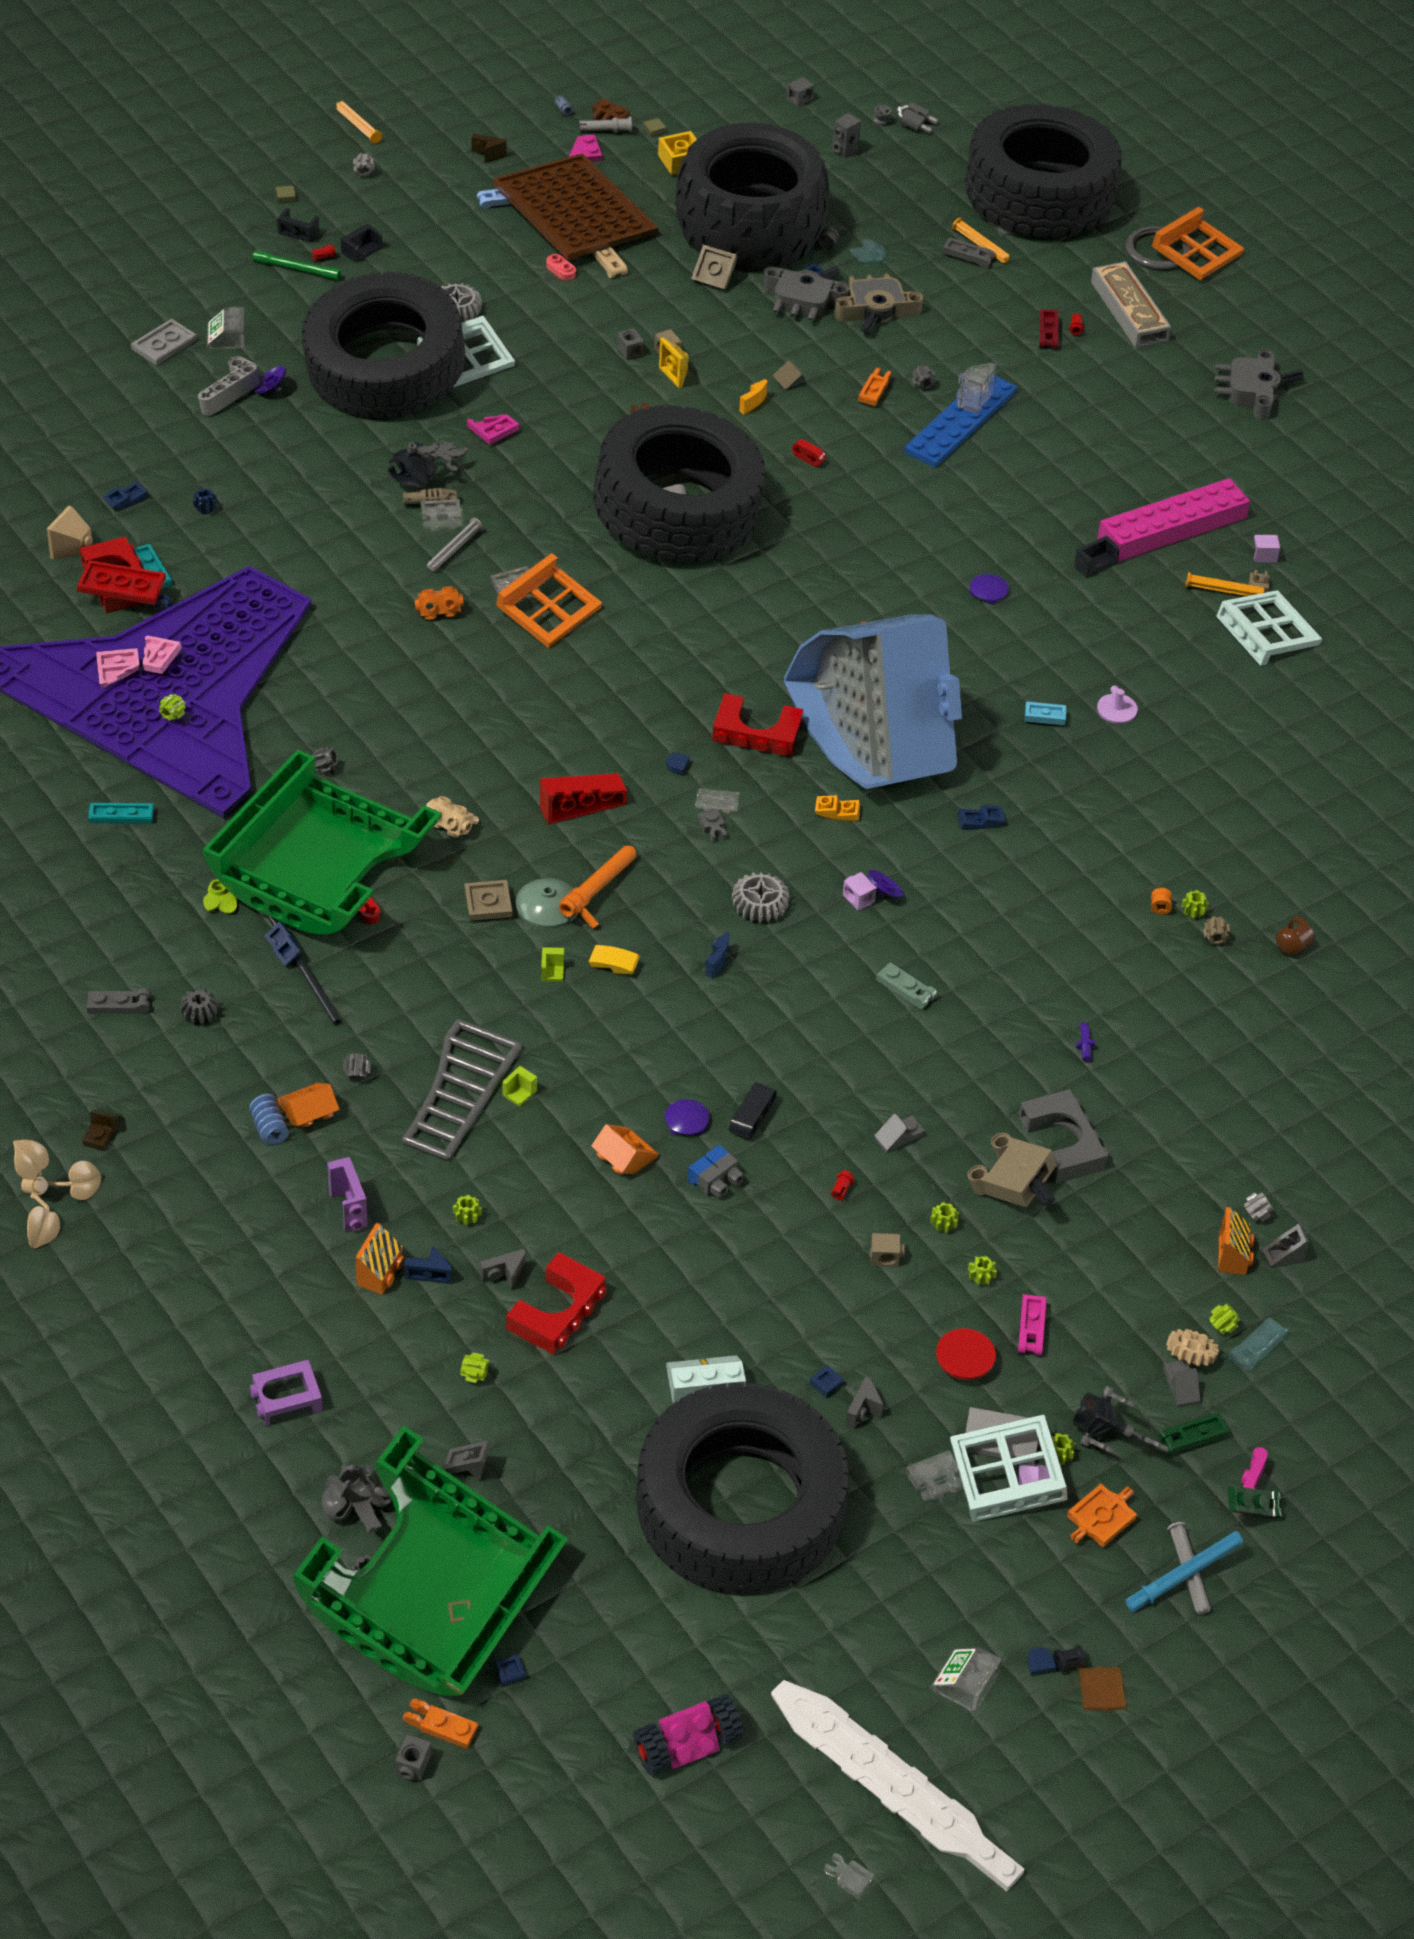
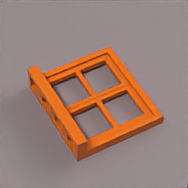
(1180, 229)
(529, 583)

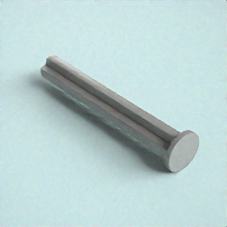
(474, 526)
(1185, 1553)

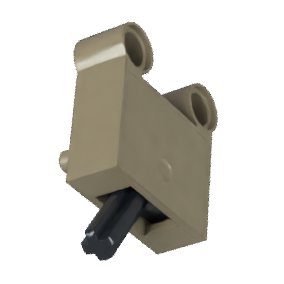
(1017, 1173)

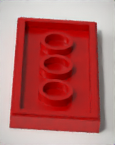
(121, 582)

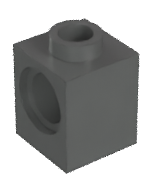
(800, 91)
(630, 344)
(412, 1748)

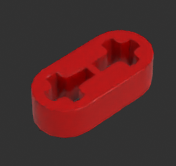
(808, 452)
(373, 915)

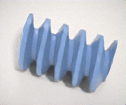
(268, 1119)

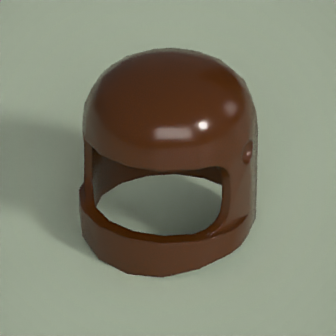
(1295, 940)

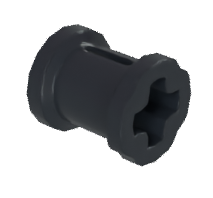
(1069, 1658)

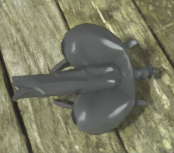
(356, 1489)

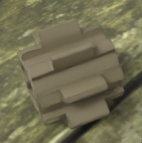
(1216, 930)

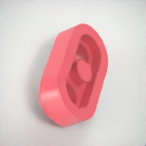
(560, 267)

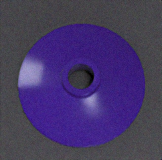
(271, 380)
(884, 884)

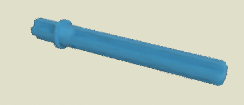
(1183, 1572)

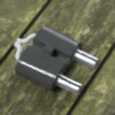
(915, 117)

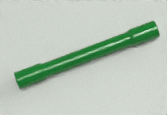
(325, 272)

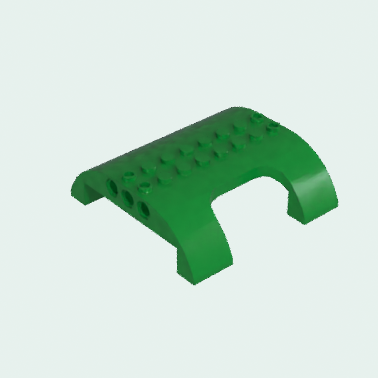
(308, 845)
(441, 1551)

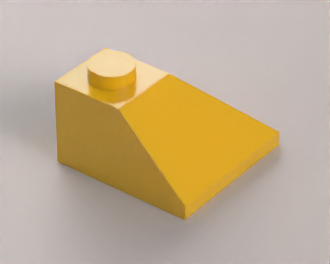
(673, 362)

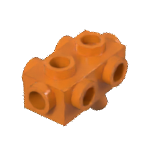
(444, 602)

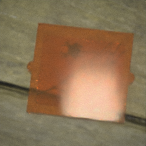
(1101, 1688)

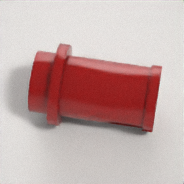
(325, 252)
(1076, 326)
(843, 1182)

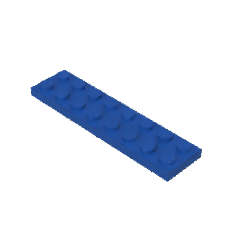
(955, 426)

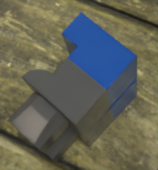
(714, 1171)

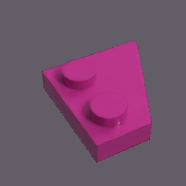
(588, 146)

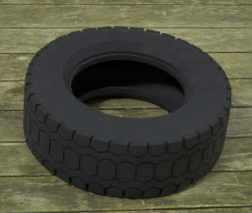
(387, 384)
(735, 1553)

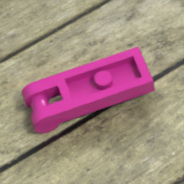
(1032, 1324)
(1257, 1465)

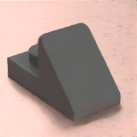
(898, 1133)
(506, 1265)
(1182, 1383)
(865, 1401)
(468, 1458)

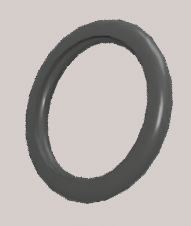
(1158, 265)

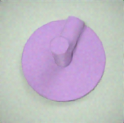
(1117, 707)

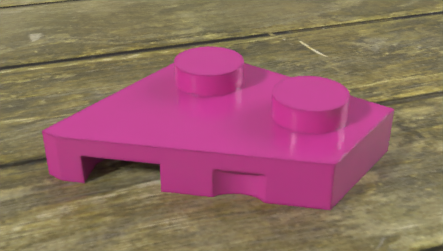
(493, 428)

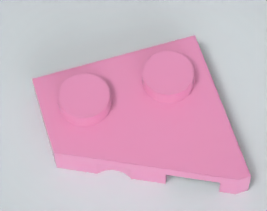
(159, 653)
(116, 665)

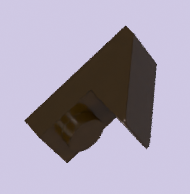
(491, 147)
(101, 1129)

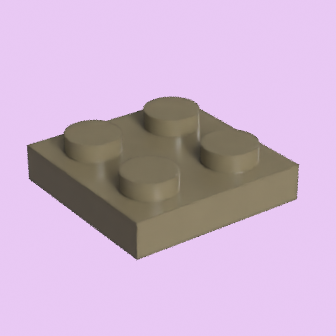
(714, 267)
(488, 900)

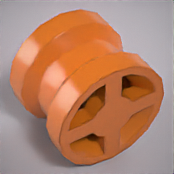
(1161, 901)

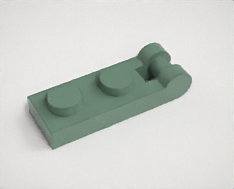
(906, 986)

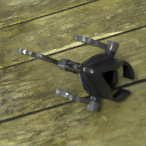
(418, 469)
(1098, 1416)

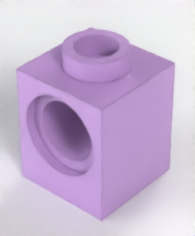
(859, 891)

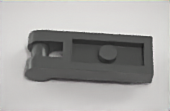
(969, 252)
(119, 1001)

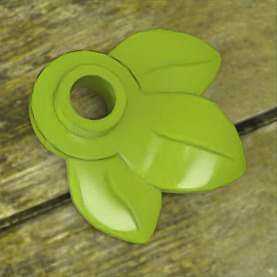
(219, 898)

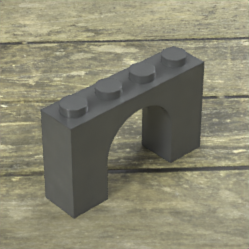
(1064, 1111)

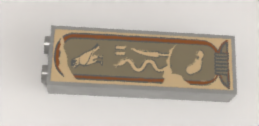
(1130, 304)

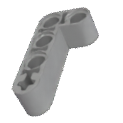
(241, 380)

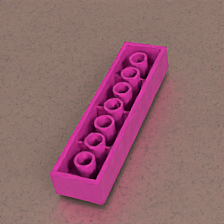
(1175, 518)

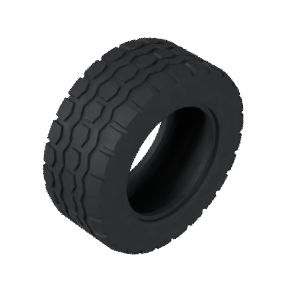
(1038, 201)
(670, 522)

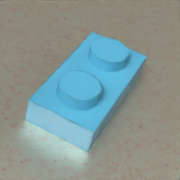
(1045, 713)

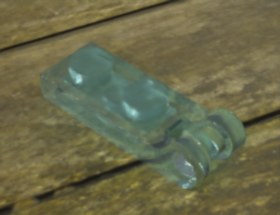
(1258, 1344)

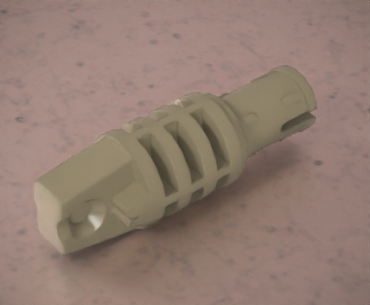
(429, 495)

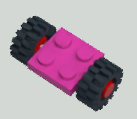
(688, 1734)

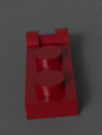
(1048, 328)

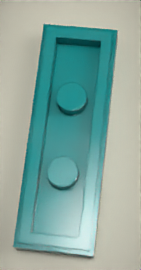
(150, 561)
(121, 813)

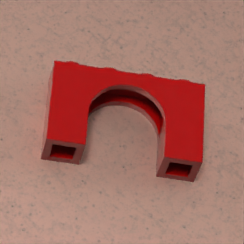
(117, 553)
(777, 739)
(552, 1330)

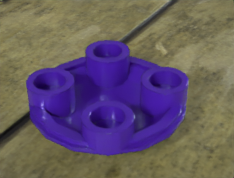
(989, 588)
(687, 1117)

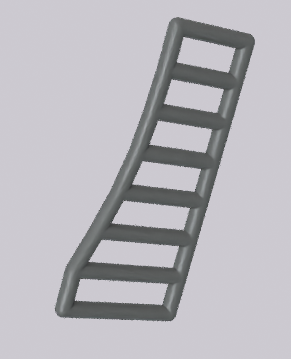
(475, 1107)

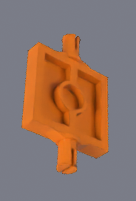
(1102, 1515)

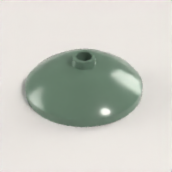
(539, 903)

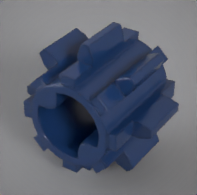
(204, 500)

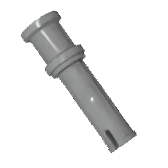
(607, 125)

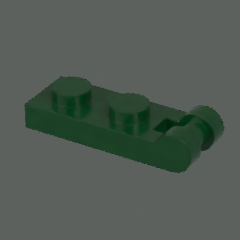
(1194, 1433)
(1255, 1502)

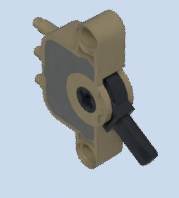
(877, 302)

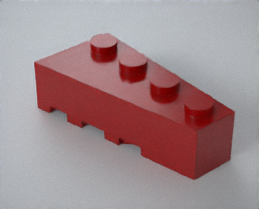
(580, 795)

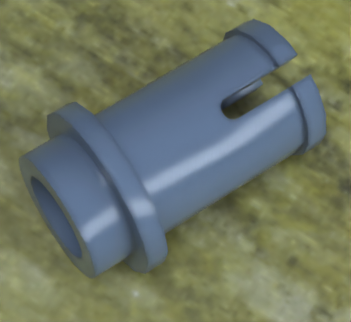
(564, 106)

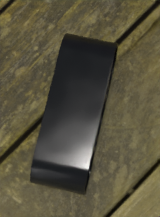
(752, 1110)

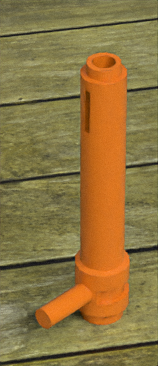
(580, 896)

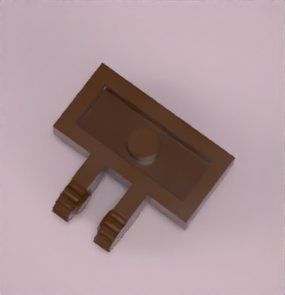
(607, 110)

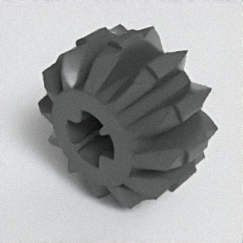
(199, 1006)

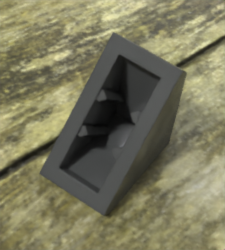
(1287, 1248)

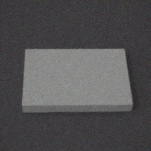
(164, 342)
(1017, 1445)

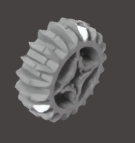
(466, 299)
(773, 897)

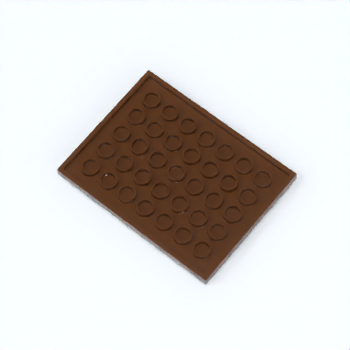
(575, 206)

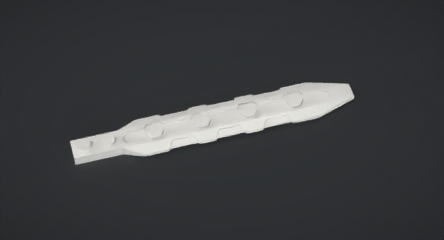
(893, 1781)

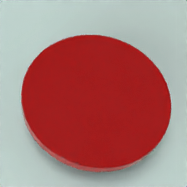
(965, 1354)

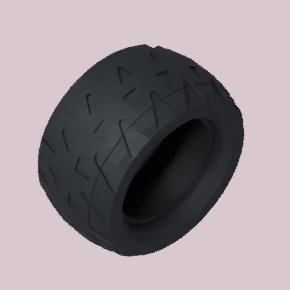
(753, 162)

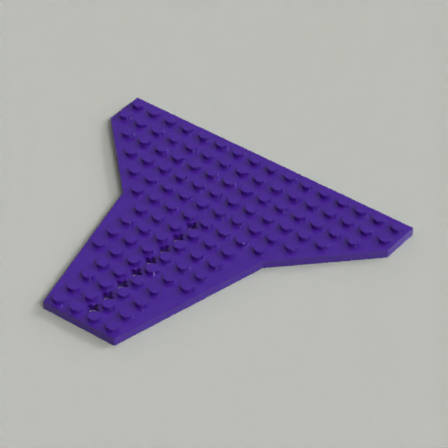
(205, 747)

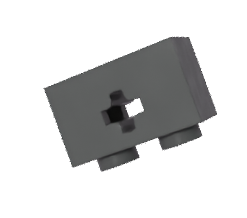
(846, 135)

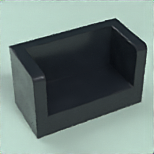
(296, 228)
(361, 243)
(1096, 556)

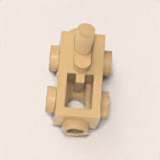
(454, 817)

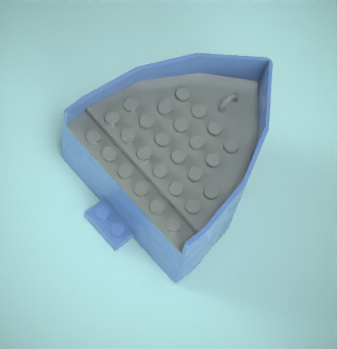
(880, 698)

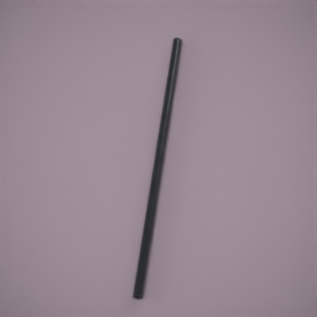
(314, 985)

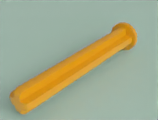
(374, 135)
(979, 239)
(1222, 585)

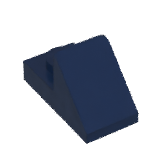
(431, 1270)

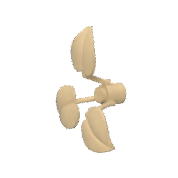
(29, 1161)

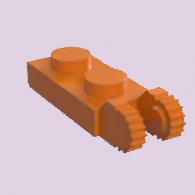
(874, 387)
(441, 1724)

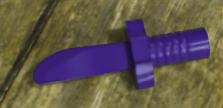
(1085, 1043)

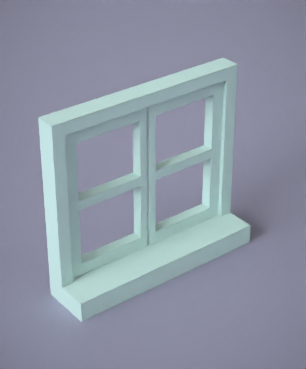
(473, 328)
(1248, 633)
(1017, 1496)

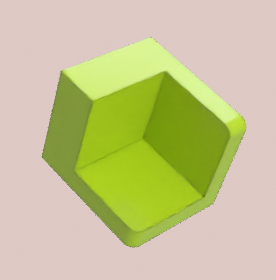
(552, 964)
(519, 1086)

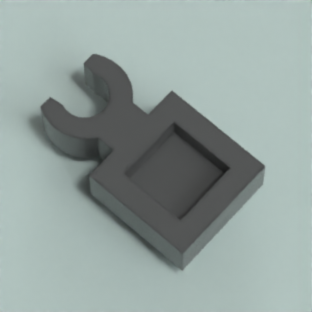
(712, 822)

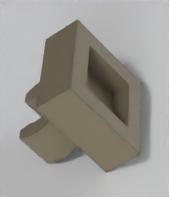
(1259, 580)

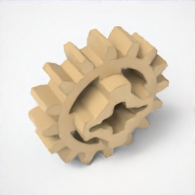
(1192, 1347)

